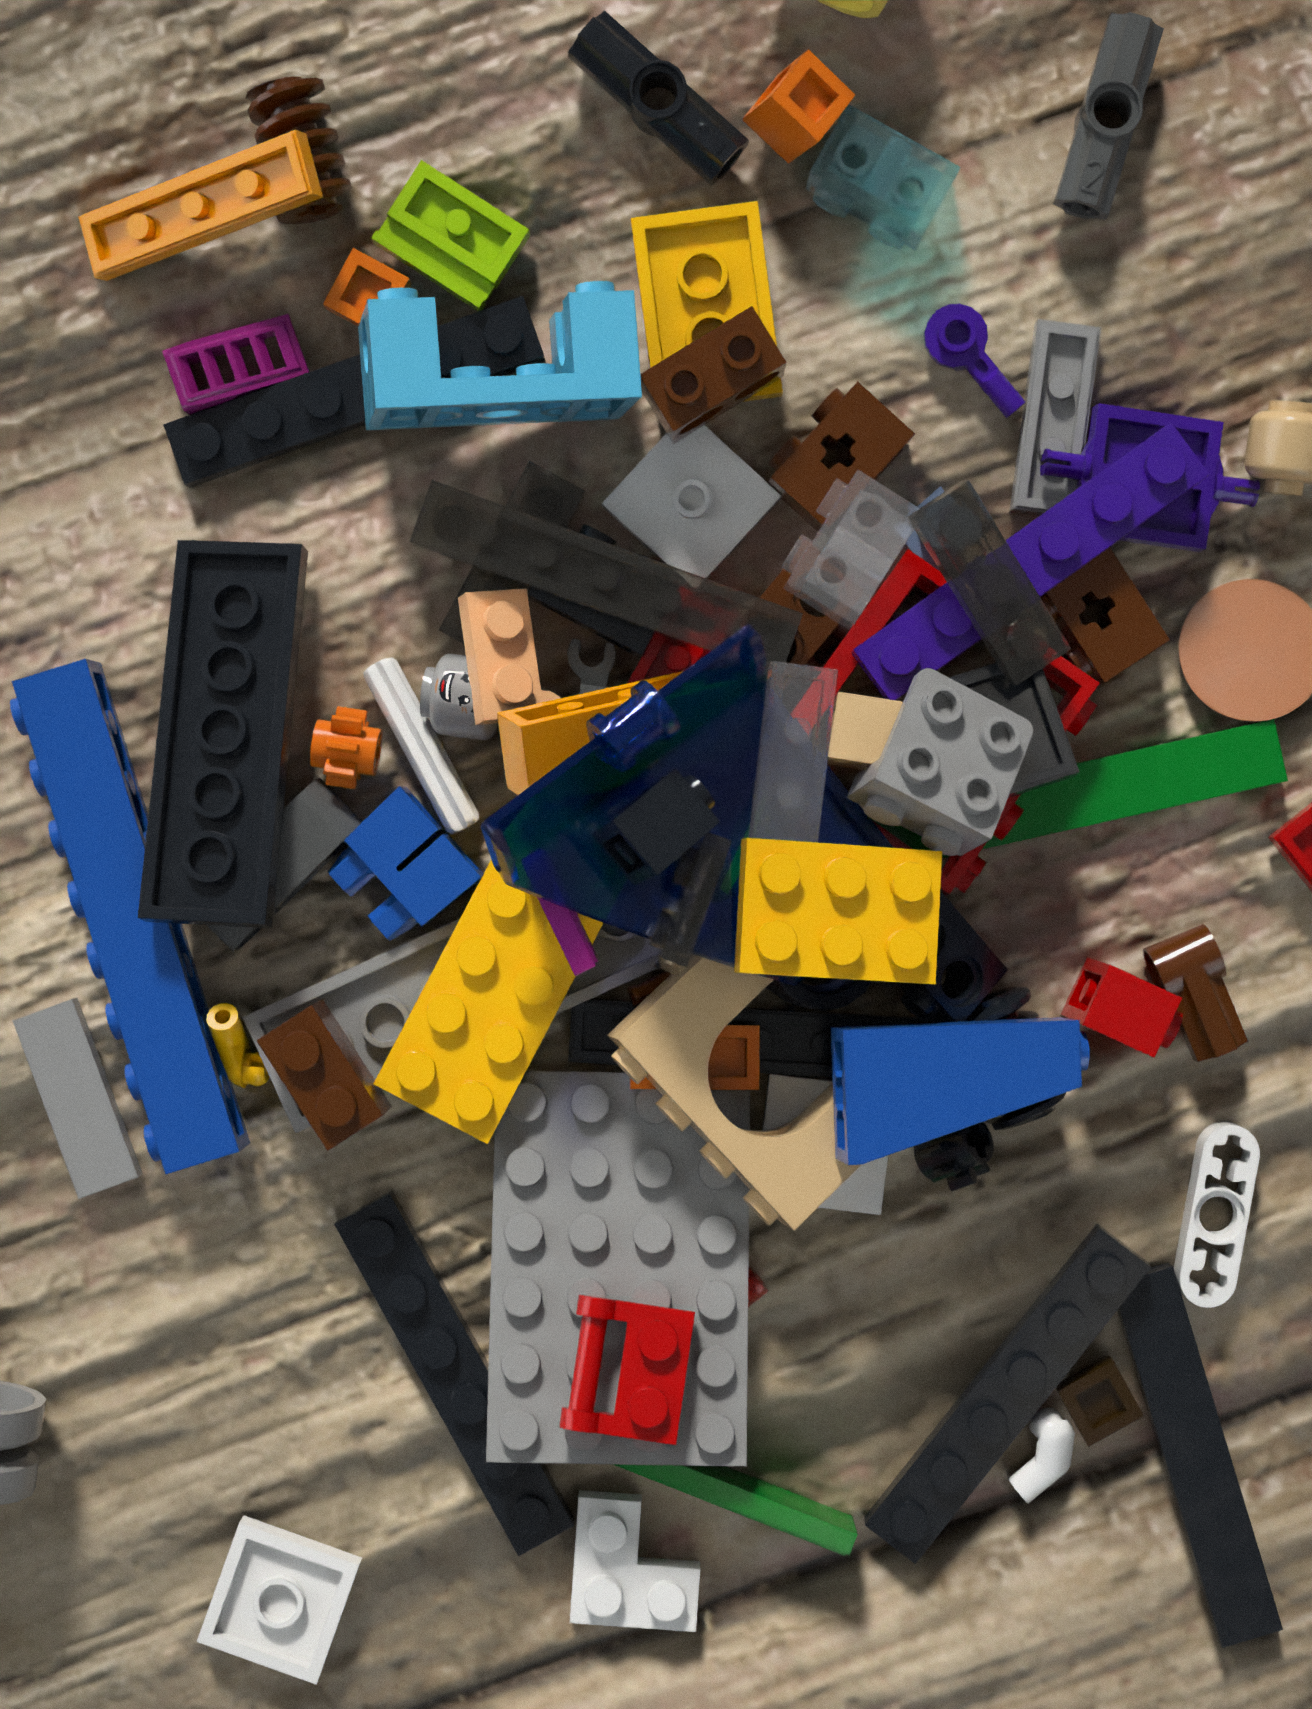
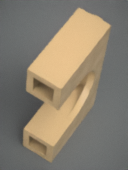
(671, 1046)

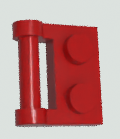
(650, 1370)

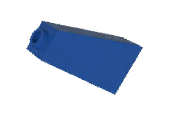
(936, 1078)

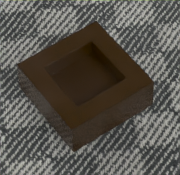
(1099, 1400)

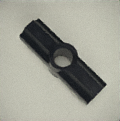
(629, 70)

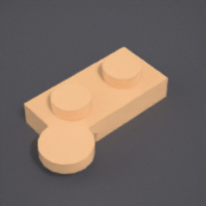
(500, 652)

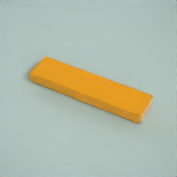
(201, 205)

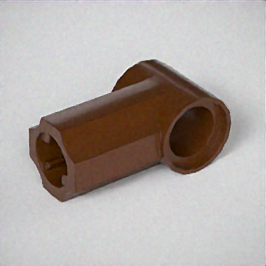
(1194, 970)

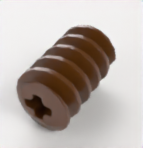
(285, 107)

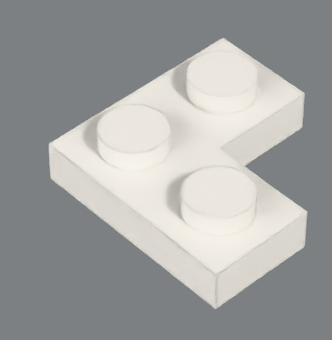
(615, 1584)

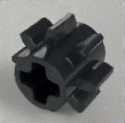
(956, 1156)

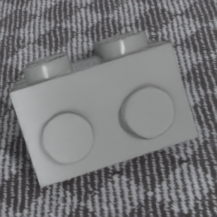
(945, 765)

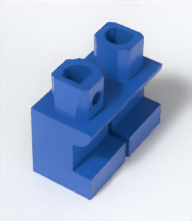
(384, 844)

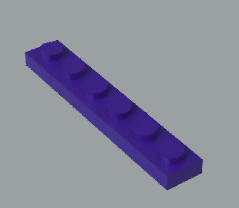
(1048, 552)

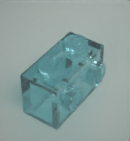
(880, 179)

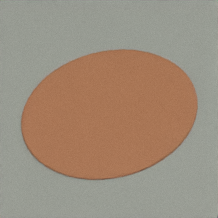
(1249, 650)

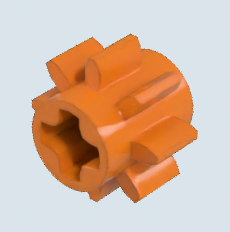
(346, 747)

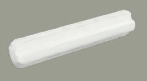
(421, 745)

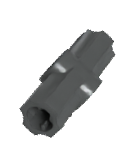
(1117, 82)

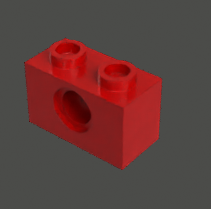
(1124, 1007)

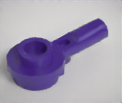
(957, 340)

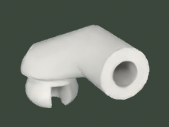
(1052, 1454)

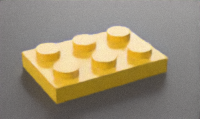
(700, 273)
(838, 911)

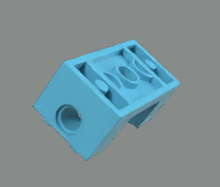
(589, 377)

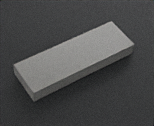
(1054, 411)
(77, 1097)

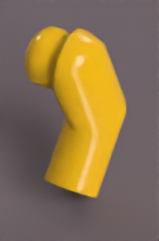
(234, 1048)

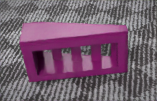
(205, 349)

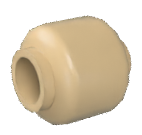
(1281, 447)

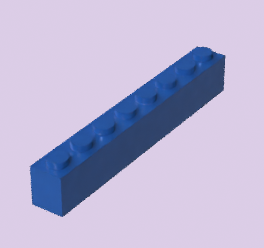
(145, 964)

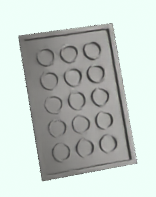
(619, 1207)

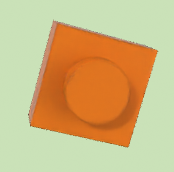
(358, 281)

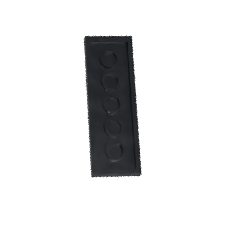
(223, 734)

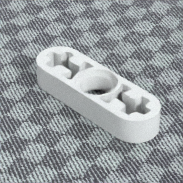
(1238, 1170)

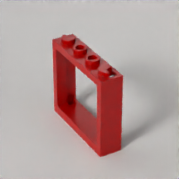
(1072, 683)

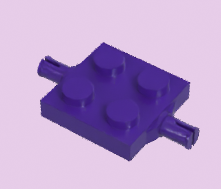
(1121, 429)

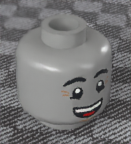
(449, 702)

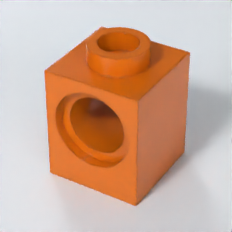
(798, 107)

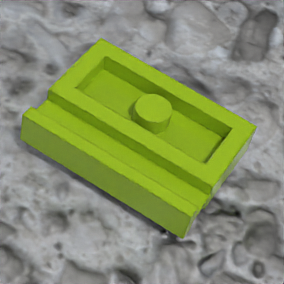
(451, 236)

